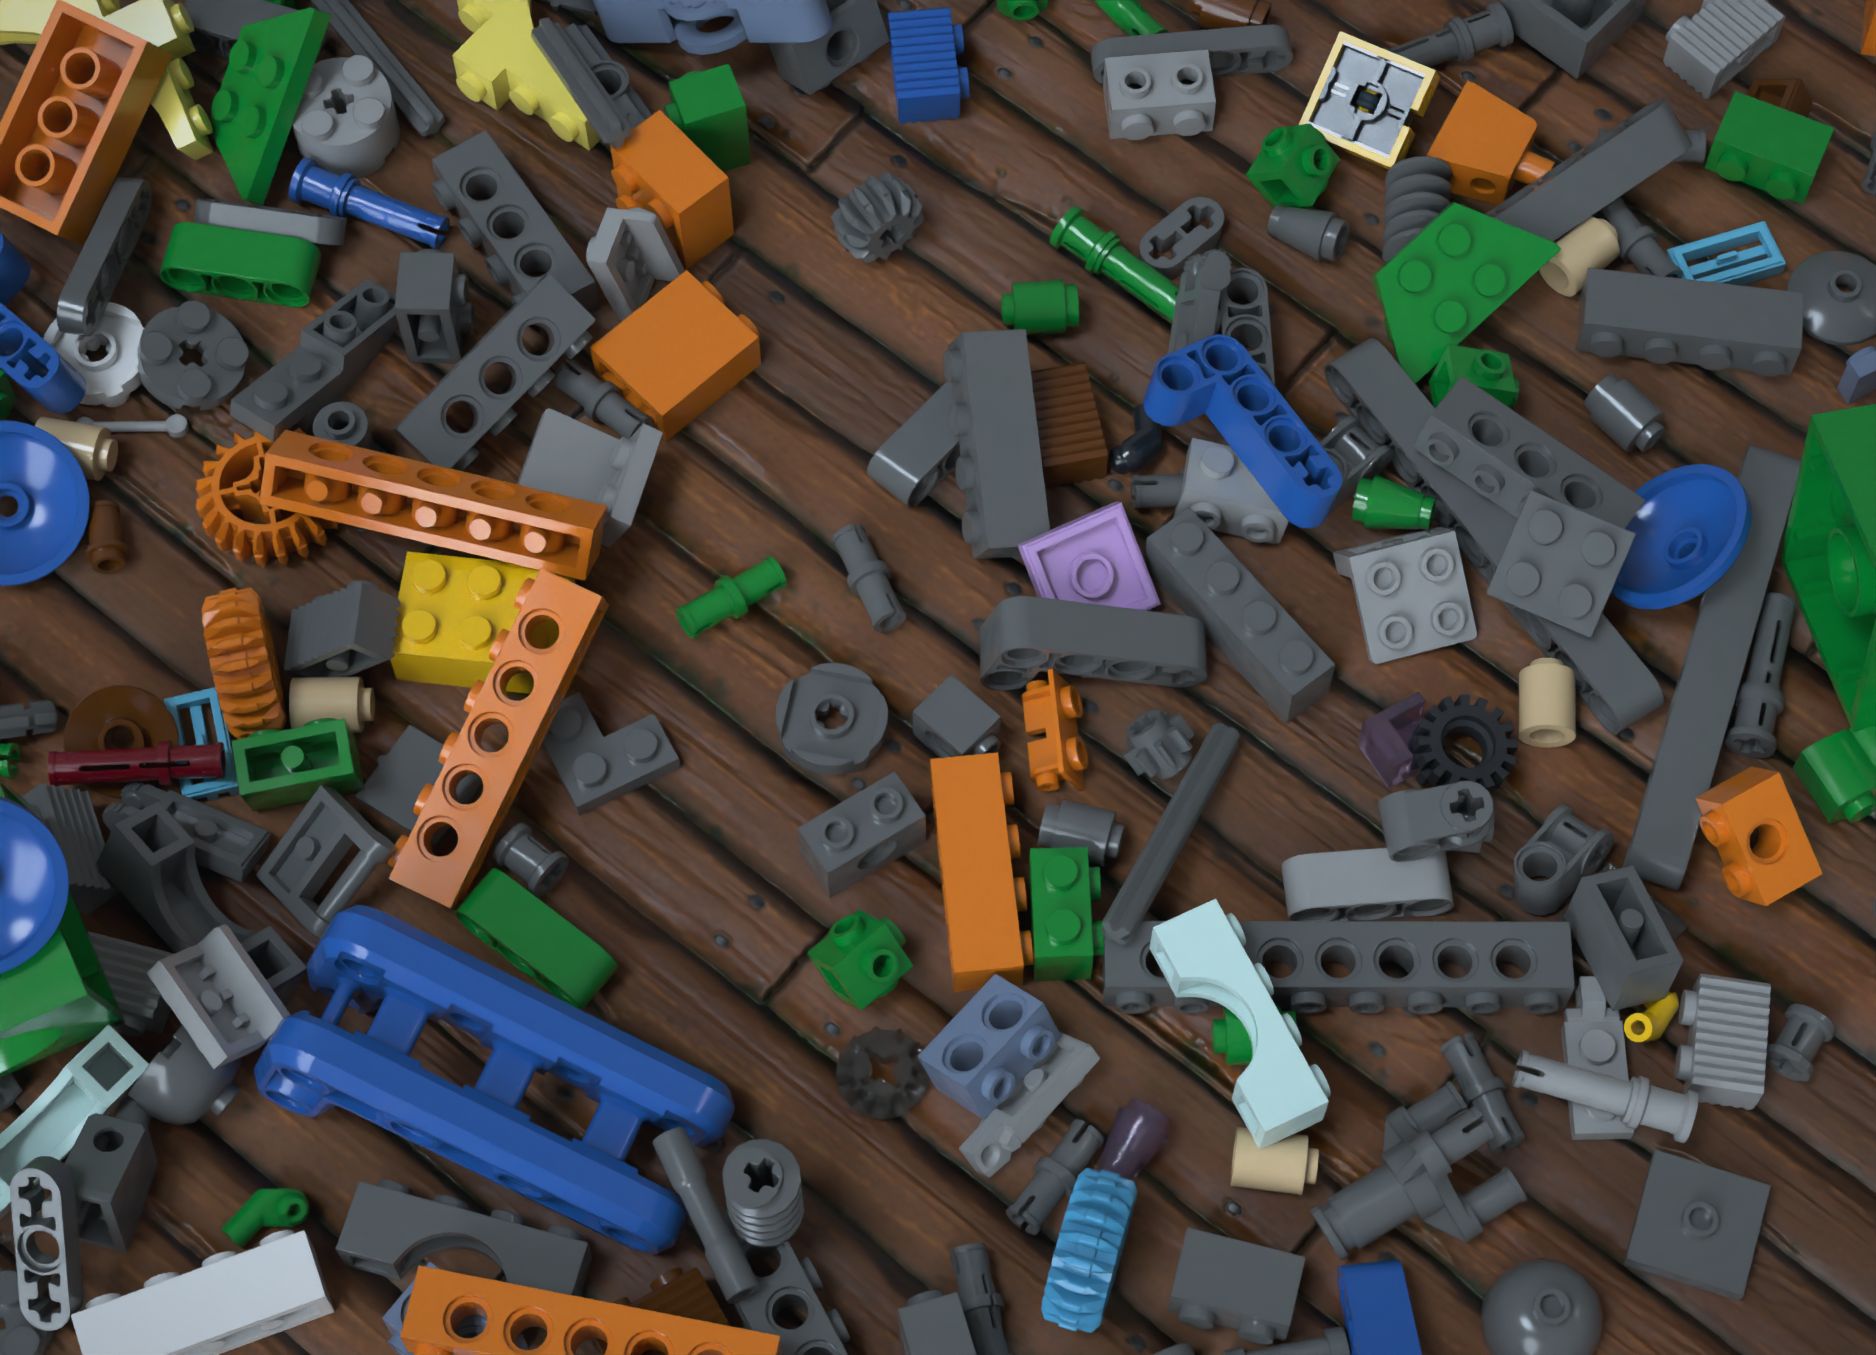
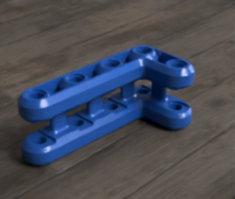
(412, 977)

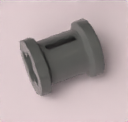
(530, 859)
(1799, 1042)

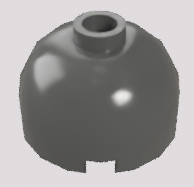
(183, 1085)
(1541, 1311)

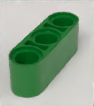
(240, 264)
(536, 939)

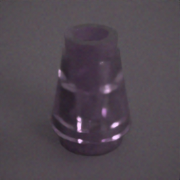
(1134, 1138)

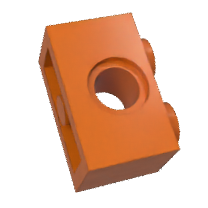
(1782, 854)

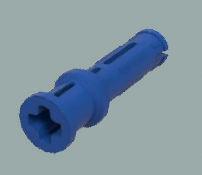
(347, 197)

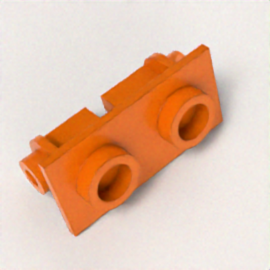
(1062, 752)

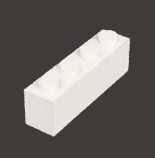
(212, 1307)

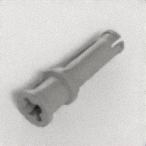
(1634, 1100)

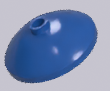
(50, 501)
(1684, 536)
(31, 884)

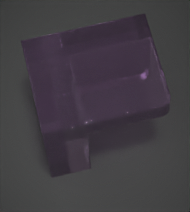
(1387, 736)

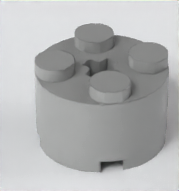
(346, 117)

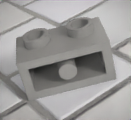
(1159, 94)

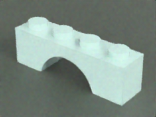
(1207, 960)
(87, 1085)

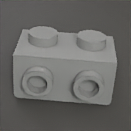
(629, 256)
(1228, 494)
(219, 997)

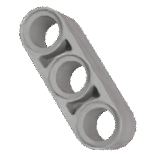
(1365, 886)

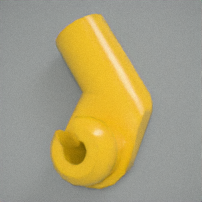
(1652, 1022)

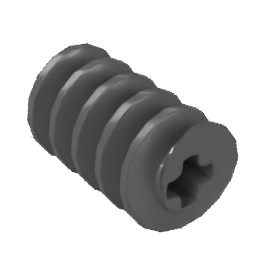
(1413, 197)
(763, 1193)

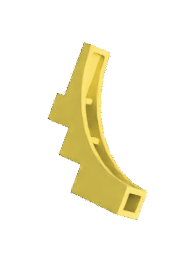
(152, 20)
(506, 64)

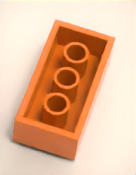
(74, 120)

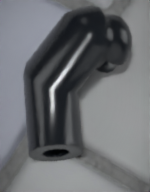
(1140, 448)

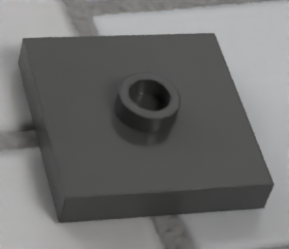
(1697, 1225)

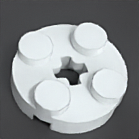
(117, 374)

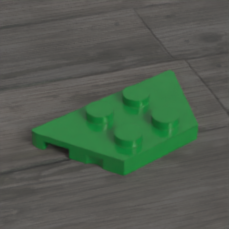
(263, 94)
(1452, 281)

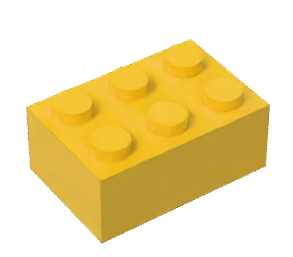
(454, 615)

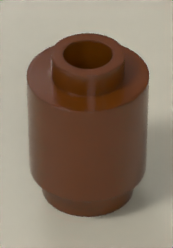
(1231, 13)

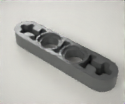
(1242, 48)
(104, 256)

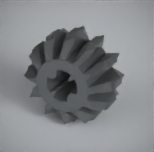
(877, 217)

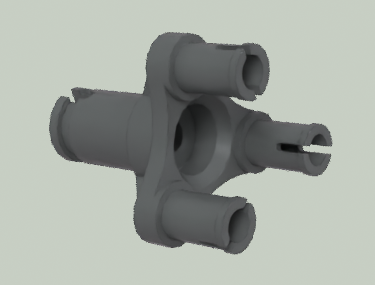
(1414, 1178)

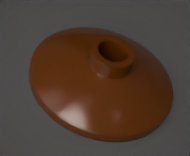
(117, 707)

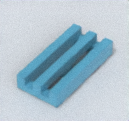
(1741, 275)
(211, 786)

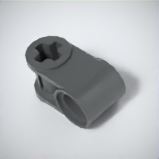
(1354, 455)
(1426, 820)
(1564, 853)

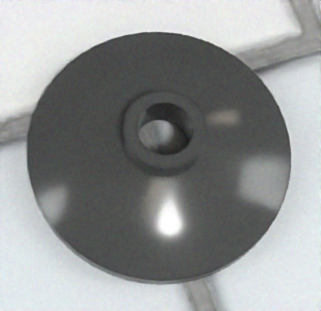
(1834, 314)

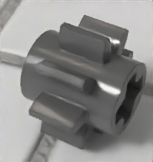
(1158, 744)

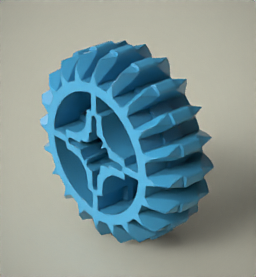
(1089, 1250)

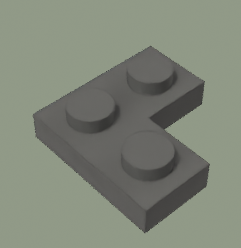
(606, 767)

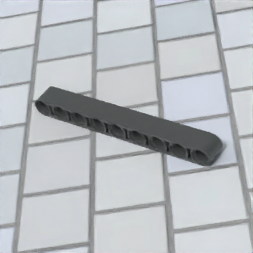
(1392, 413)
(1710, 679)

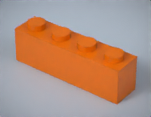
(977, 870)

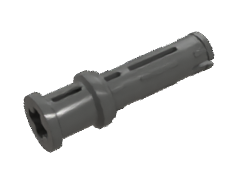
(1461, 38)
(1759, 697)

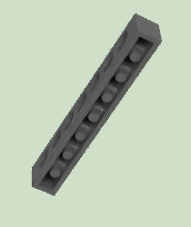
(1537, 948)

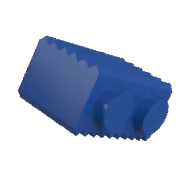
(926, 64)

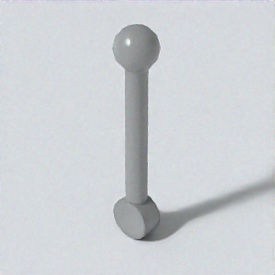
(175, 425)

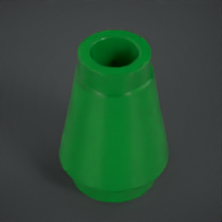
(1391, 506)

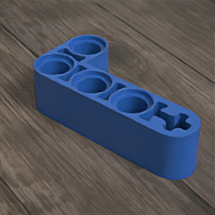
(26, 354)
(1253, 417)
(1377, 1309)

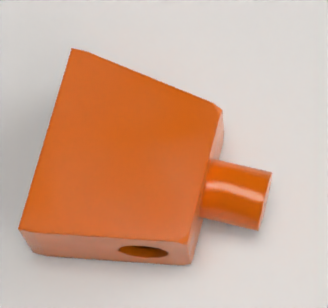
(1488, 146)

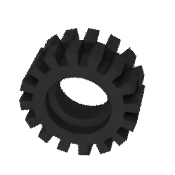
(1474, 722)

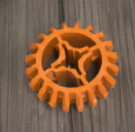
(234, 491)
(243, 662)

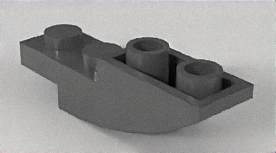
(325, 365)

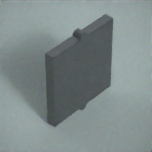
(402, 776)

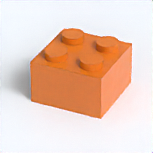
(678, 183)

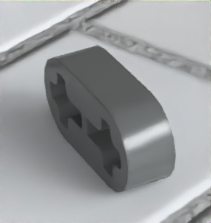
(1175, 231)

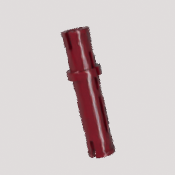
(70, 768)

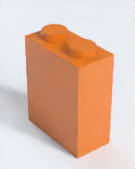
(678, 353)

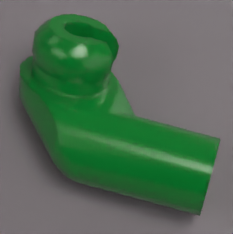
(266, 1209)

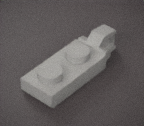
(1596, 1043)
(1028, 1105)

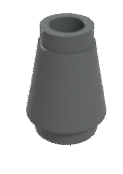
(1310, 231)

